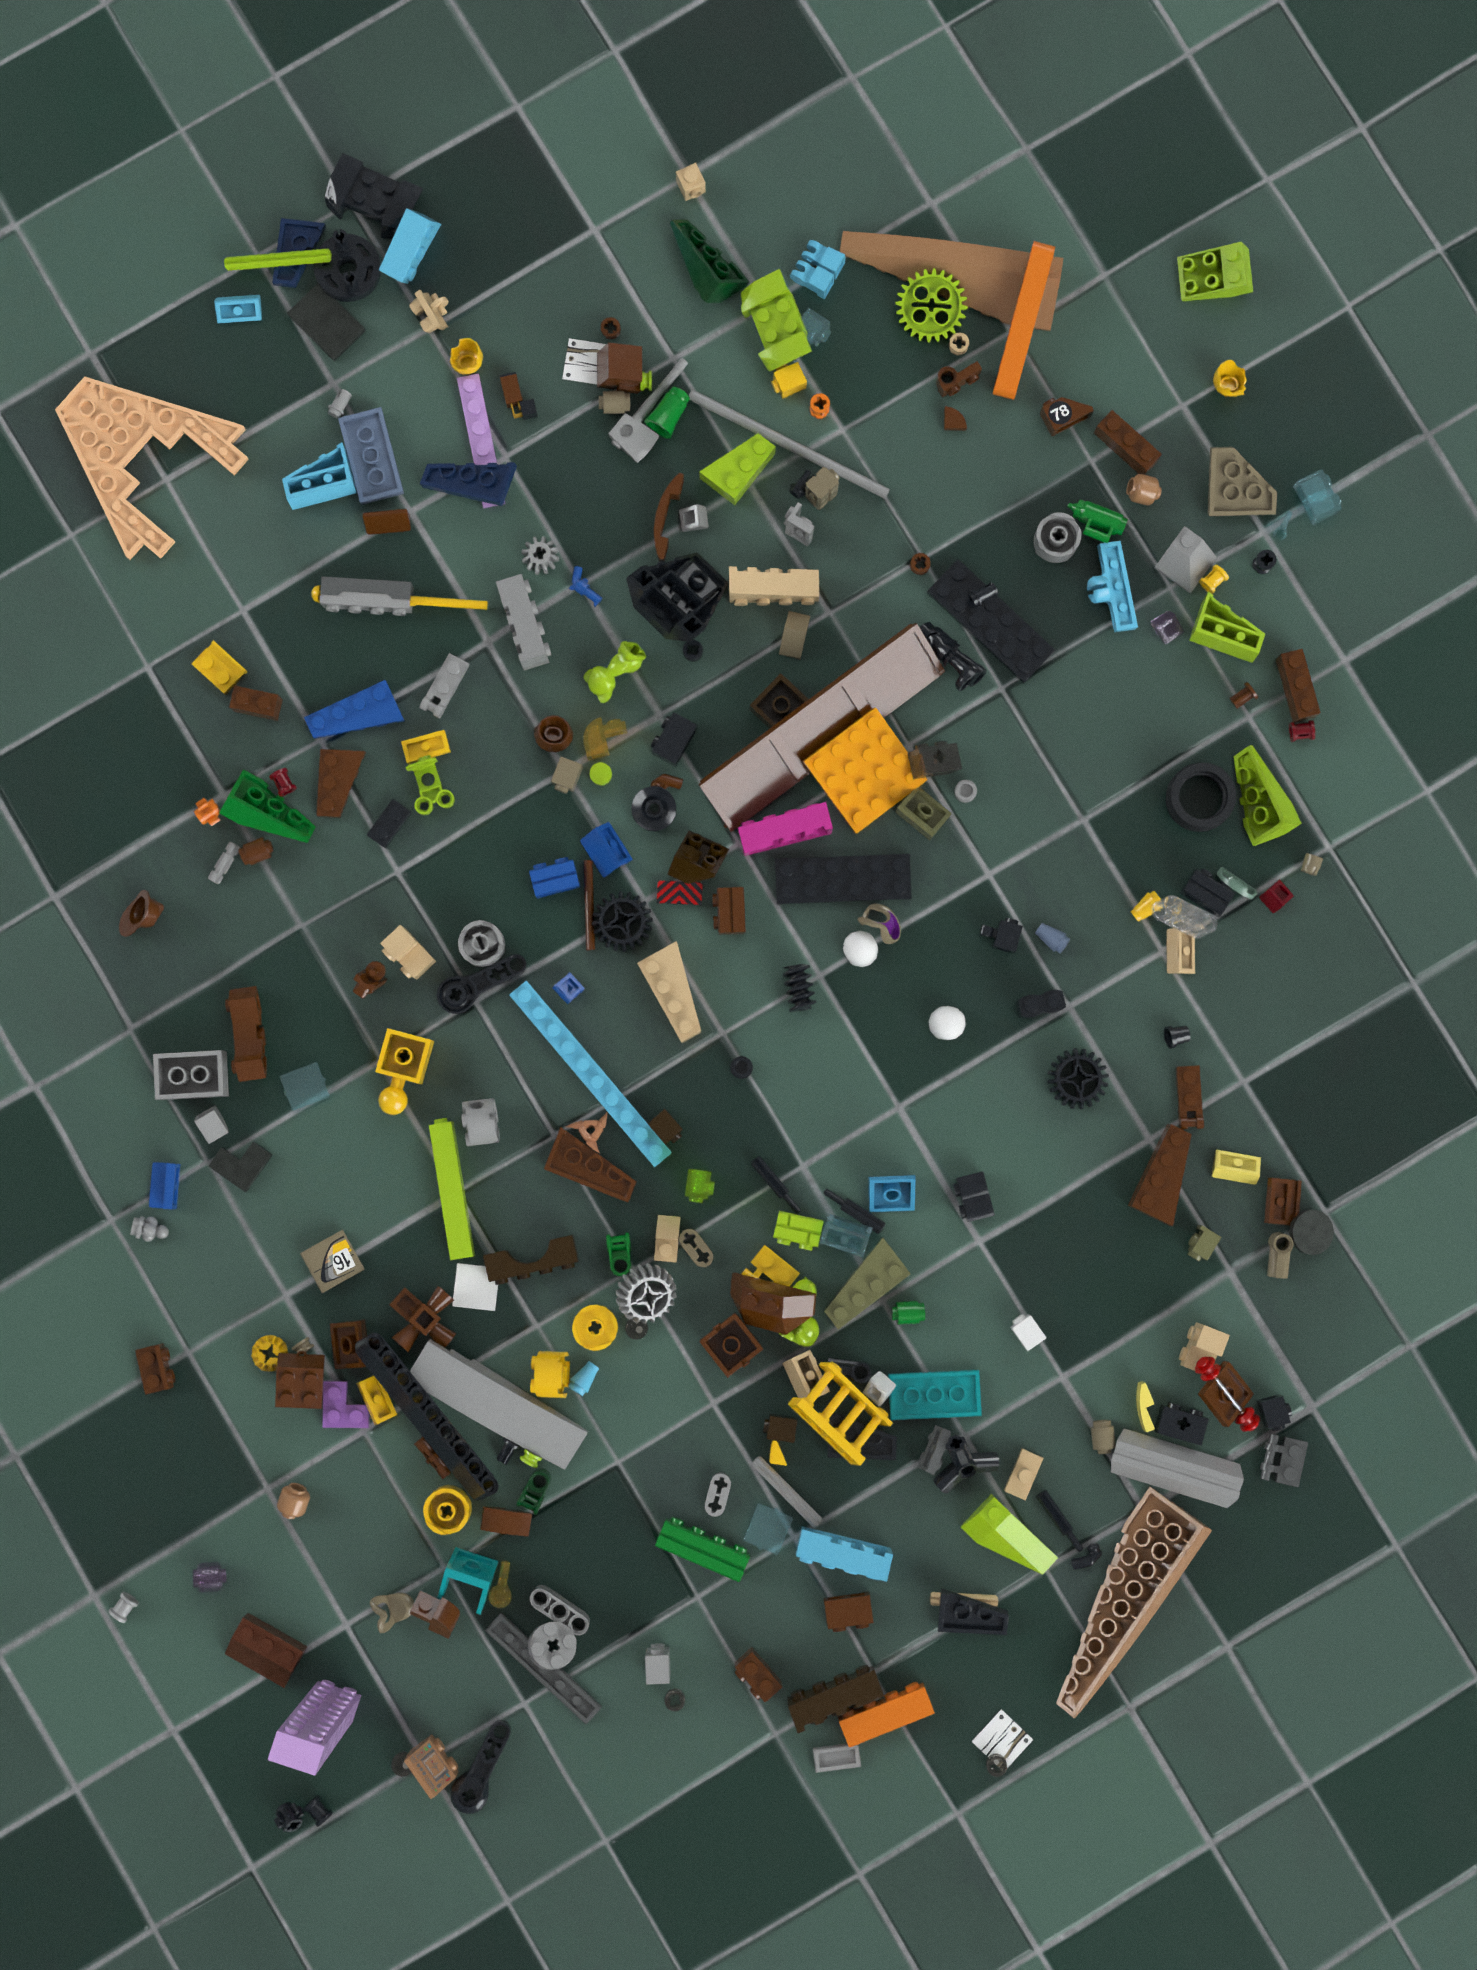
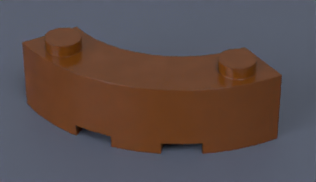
(249, 1037)

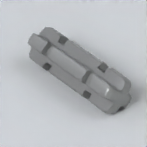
(224, 863)

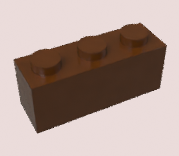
(1127, 443)
(1297, 685)

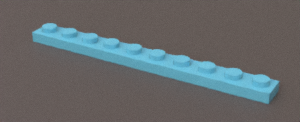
(590, 1073)

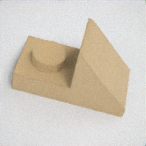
(667, 1238)

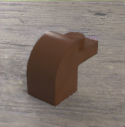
(439, 1613)

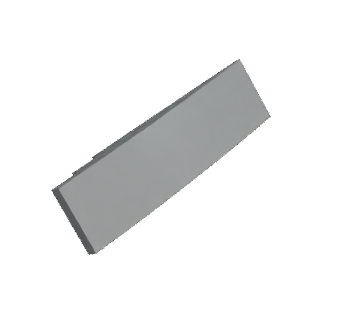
(497, 1404)

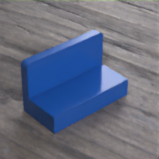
(605, 849)
(164, 1185)

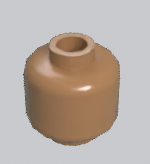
(1143, 489)
(293, 1500)

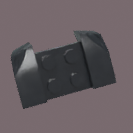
(369, 194)

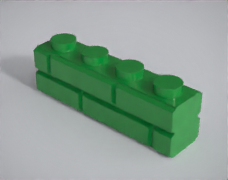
(703, 1549)

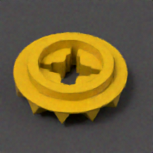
(265, 1343)

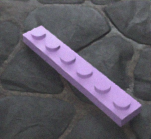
(477, 422)

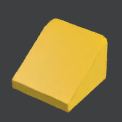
(776, 1454)

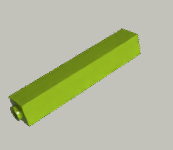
(451, 1189)

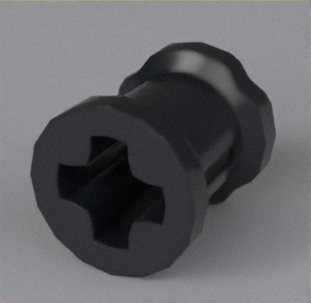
(1269, 558)
(317, 1810)

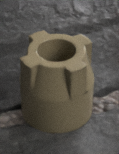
(1311, 864)

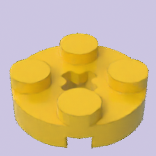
(588, 1338)

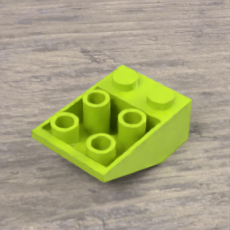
(1215, 273)

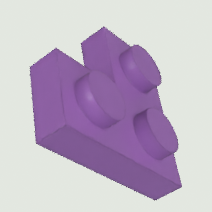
(337, 1411)

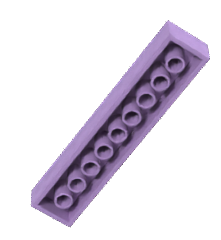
(314, 1727)

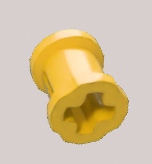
(1214, 579)

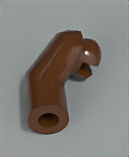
(666, 781)

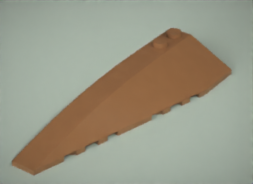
(986, 273)
(1144, 1569)

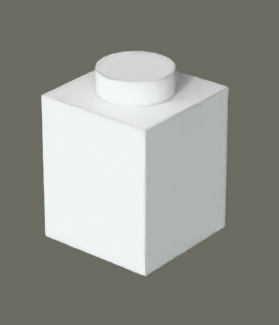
(1027, 1331)

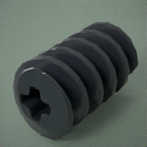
(799, 987)

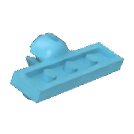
(1114, 587)

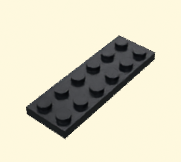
(991, 623)
(843, 879)

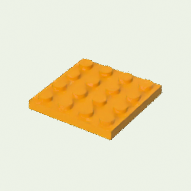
(864, 770)

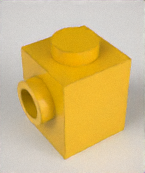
(788, 380)

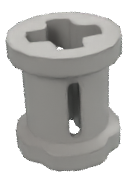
(123, 1607)

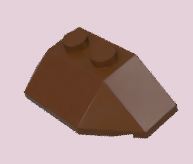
(771, 1304)

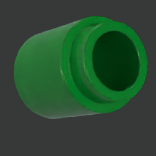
(908, 1312)

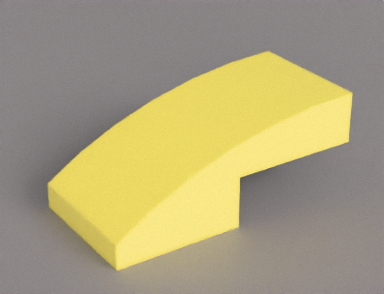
(1144, 1400)

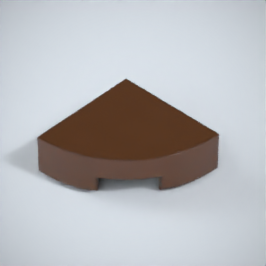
(954, 420)

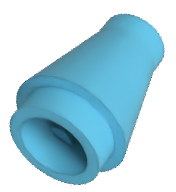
(583, 1379)

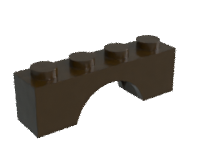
(503, 1265)

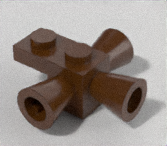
(422, 1318)

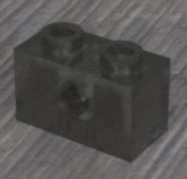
(934, 760)

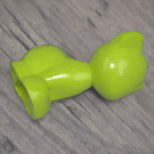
(602, 679)
(807, 1332)

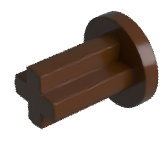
(1243, 696)

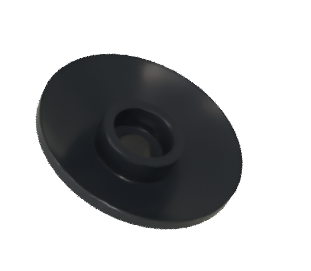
(653, 820)

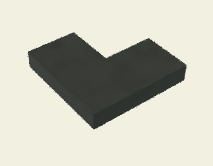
(241, 1171)

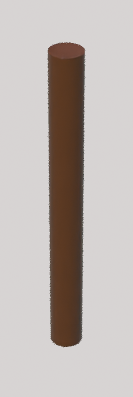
(589, 904)

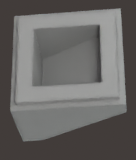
(693, 518)

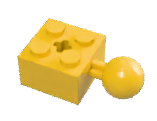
(393, 1098)

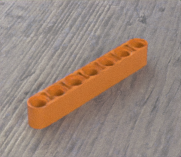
(1023, 320)

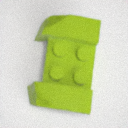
(776, 320)

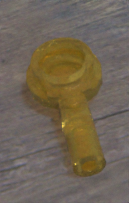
(500, 1594)

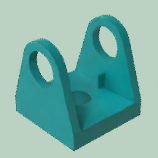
(471, 1570)

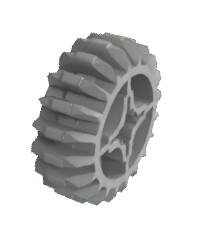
(634, 1291)

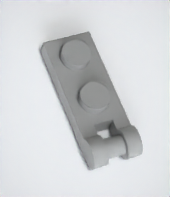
(444, 685)

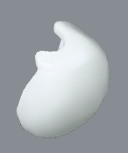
(860, 948)
(947, 1023)

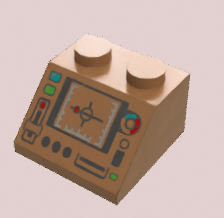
(431, 1765)

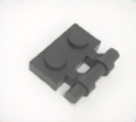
(931, 1458)
(1290, 1461)

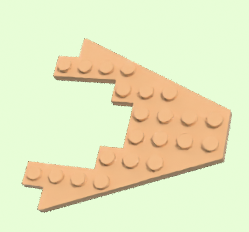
(108, 431)

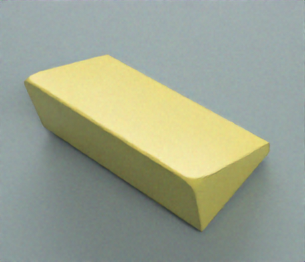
(1236, 1167)

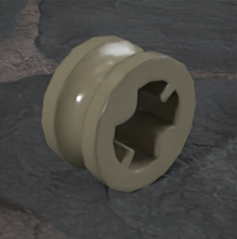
(303, 1345)

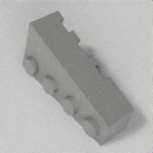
(522, 621)

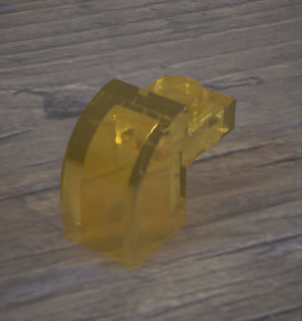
(596, 735)

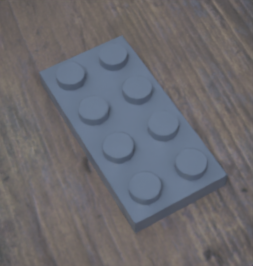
(371, 456)

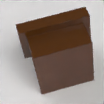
(620, 367)

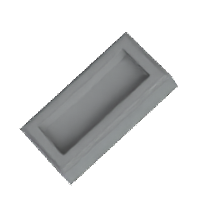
(836, 1757)

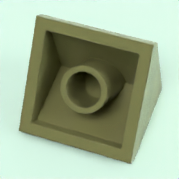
(923, 813)

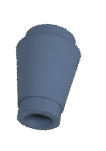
(1053, 938)

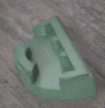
(1236, 883)

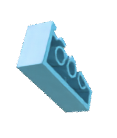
(844, 1553)

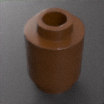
(256, 851)

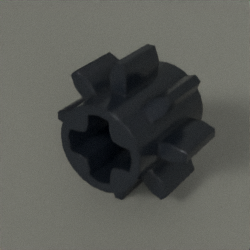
(289, 1817)

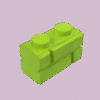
(798, 1229)

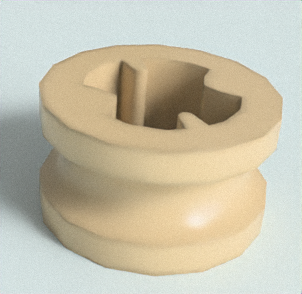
(953, 347)

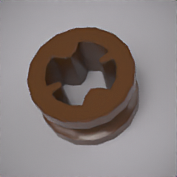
(605, 322)
(913, 563)

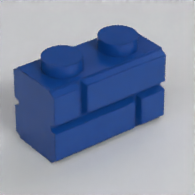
(554, 878)

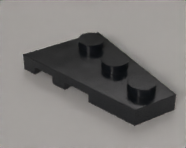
(878, 1446)
(969, 1615)

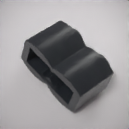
(1046, 1003)
(974, 1197)

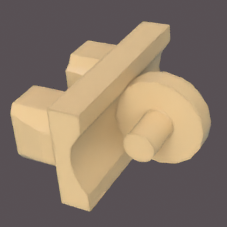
(434, 309)

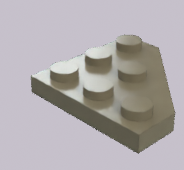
(1237, 486)

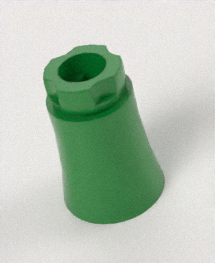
(668, 412)

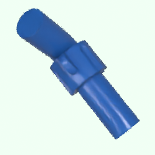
(582, 587)

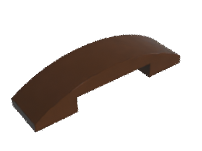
(673, 492)

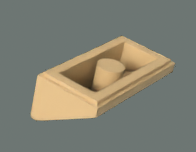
(1180, 952)

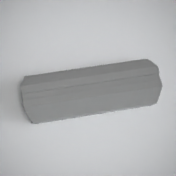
(1177, 1468)

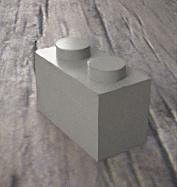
(657, 1664)

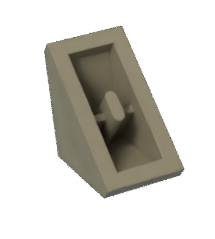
(794, 635)

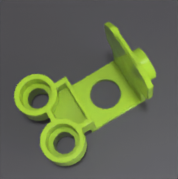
(433, 793)

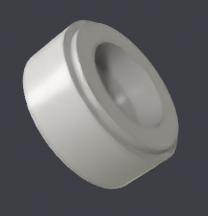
(965, 791)

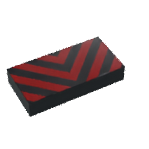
(679, 893)

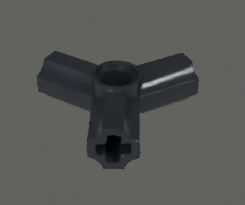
(964, 1464)

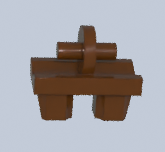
(370, 979)

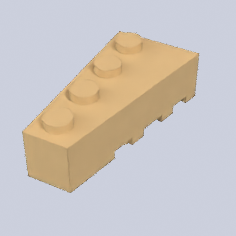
(773, 586)
(670, 985)

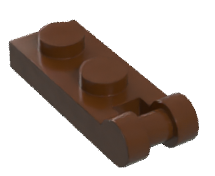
(1189, 1096)

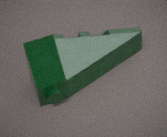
(709, 272)

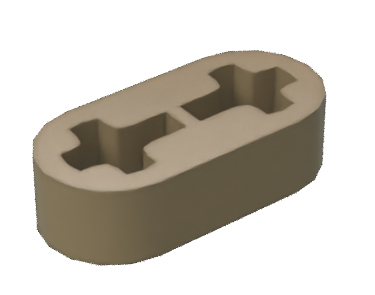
(692, 1251)

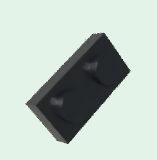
(389, 823)

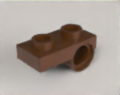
(968, 375)

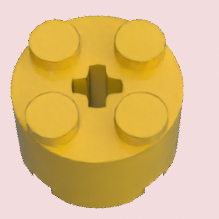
(550, 1374)
(434, 1510)

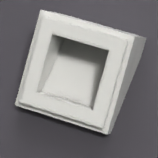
(879, 1388)

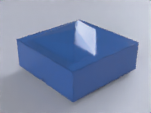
(568, 988)

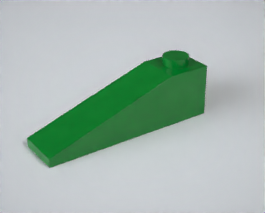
(257, 807)

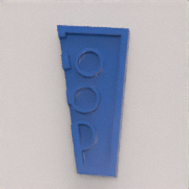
(359, 711)

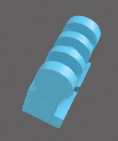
(828, 263)

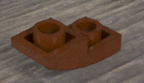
(506, 1521)

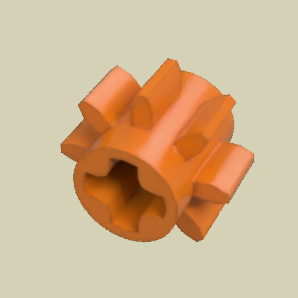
(207, 811)

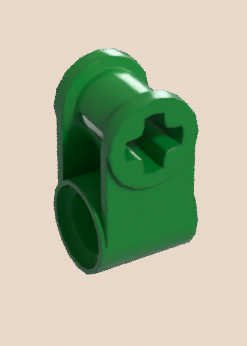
(619, 1251)

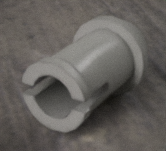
(338, 405)

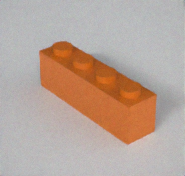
(886, 1714)

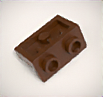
(155, 1368)

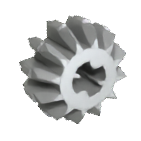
(532, 556)

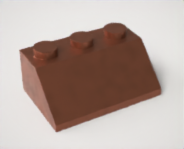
(265, 1649)

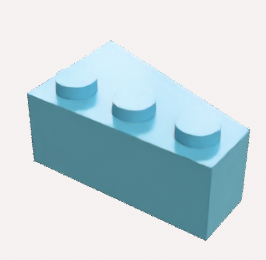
(409, 245)
(320, 481)

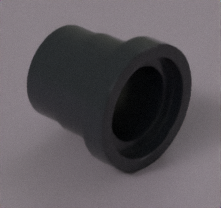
(1176, 1035)

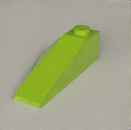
(1264, 802)
(1003, 1533)

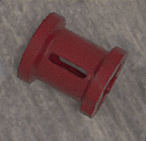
(1302, 731)
(282, 782)

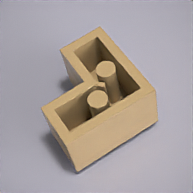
(408, 952)
(1202, 1343)

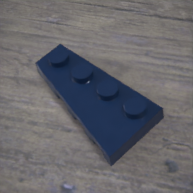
(472, 481)

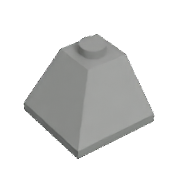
(1186, 560)

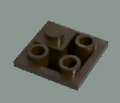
(697, 859)

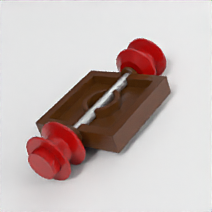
(1226, 1394)

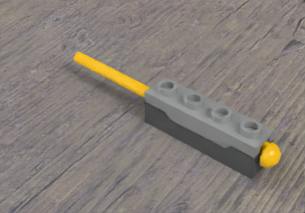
(379, 596)

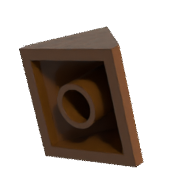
(344, 1337)

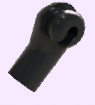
(1088, 1560)

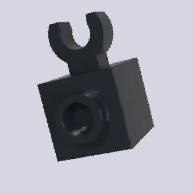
(1005, 936)

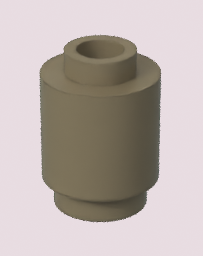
(614, 402)
(1103, 1436)

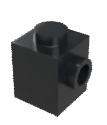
(1274, 1412)

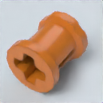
(824, 401)

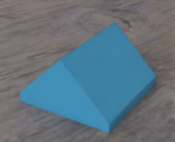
(891, 1193)

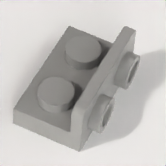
(798, 527)

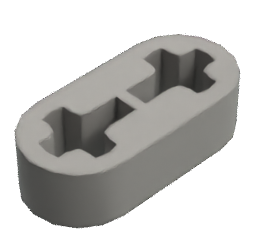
(723, 1496)

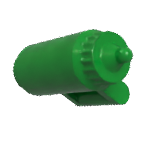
(1099, 518)

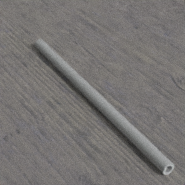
(788, 444)

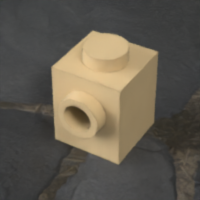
(690, 182)

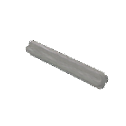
(787, 1491)

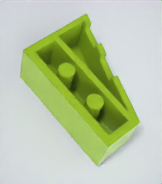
(1225, 631)

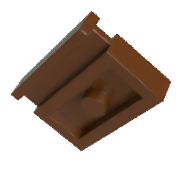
(1282, 1201)

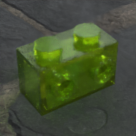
(699, 1185)

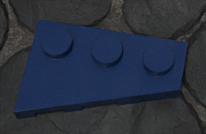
(295, 236)

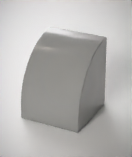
(211, 1124)

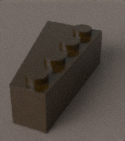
(834, 1697)

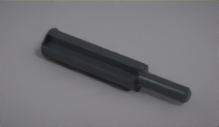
(774, 1182)
(857, 1212)
(1058, 1518)

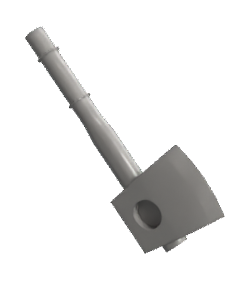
(629, 431)

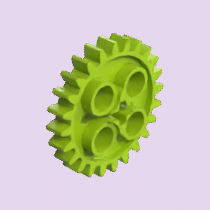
(933, 284)

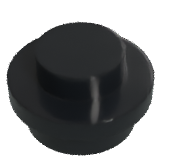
(741, 1067)

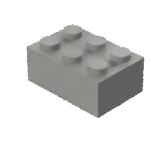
(190, 1075)

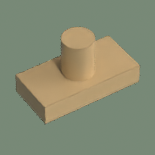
(1023, 1474)

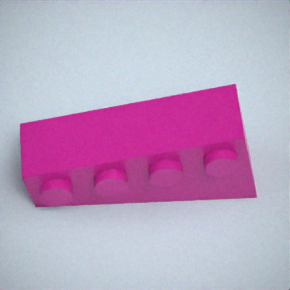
(785, 829)

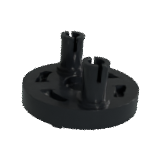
(344, 250)

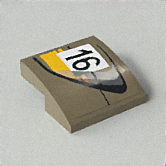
(332, 1261)

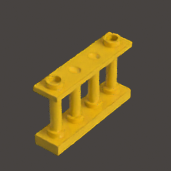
(820, 1421)

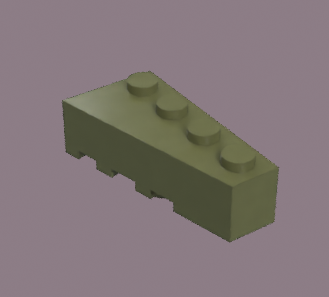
(870, 1281)

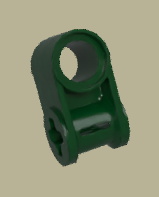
(534, 1494)

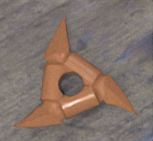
(590, 1138)

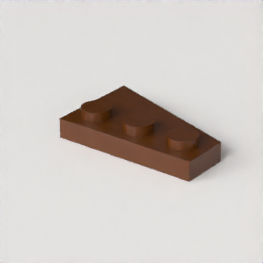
(336, 777)

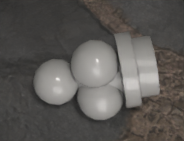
(148, 1229)

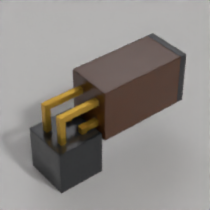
(514, 398)

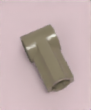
(1279, 1258)

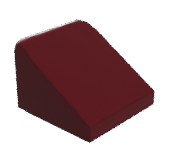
(1276, 896)

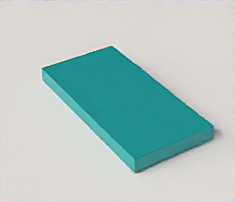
(935, 1395)

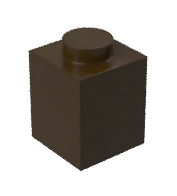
(666, 1127)
(780, 1428)

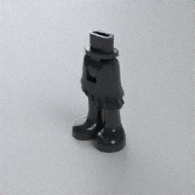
(948, 652)

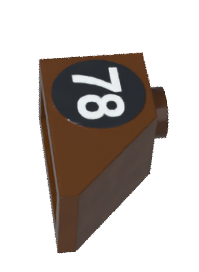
(1063, 414)

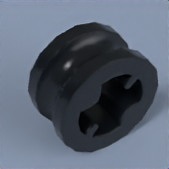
(692, 657)

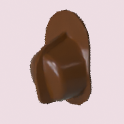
(140, 914)

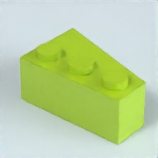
(739, 468)

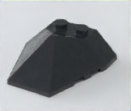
(677, 595)

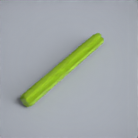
(277, 259)

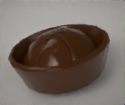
(550, 740)

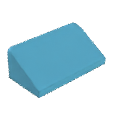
(238, 308)

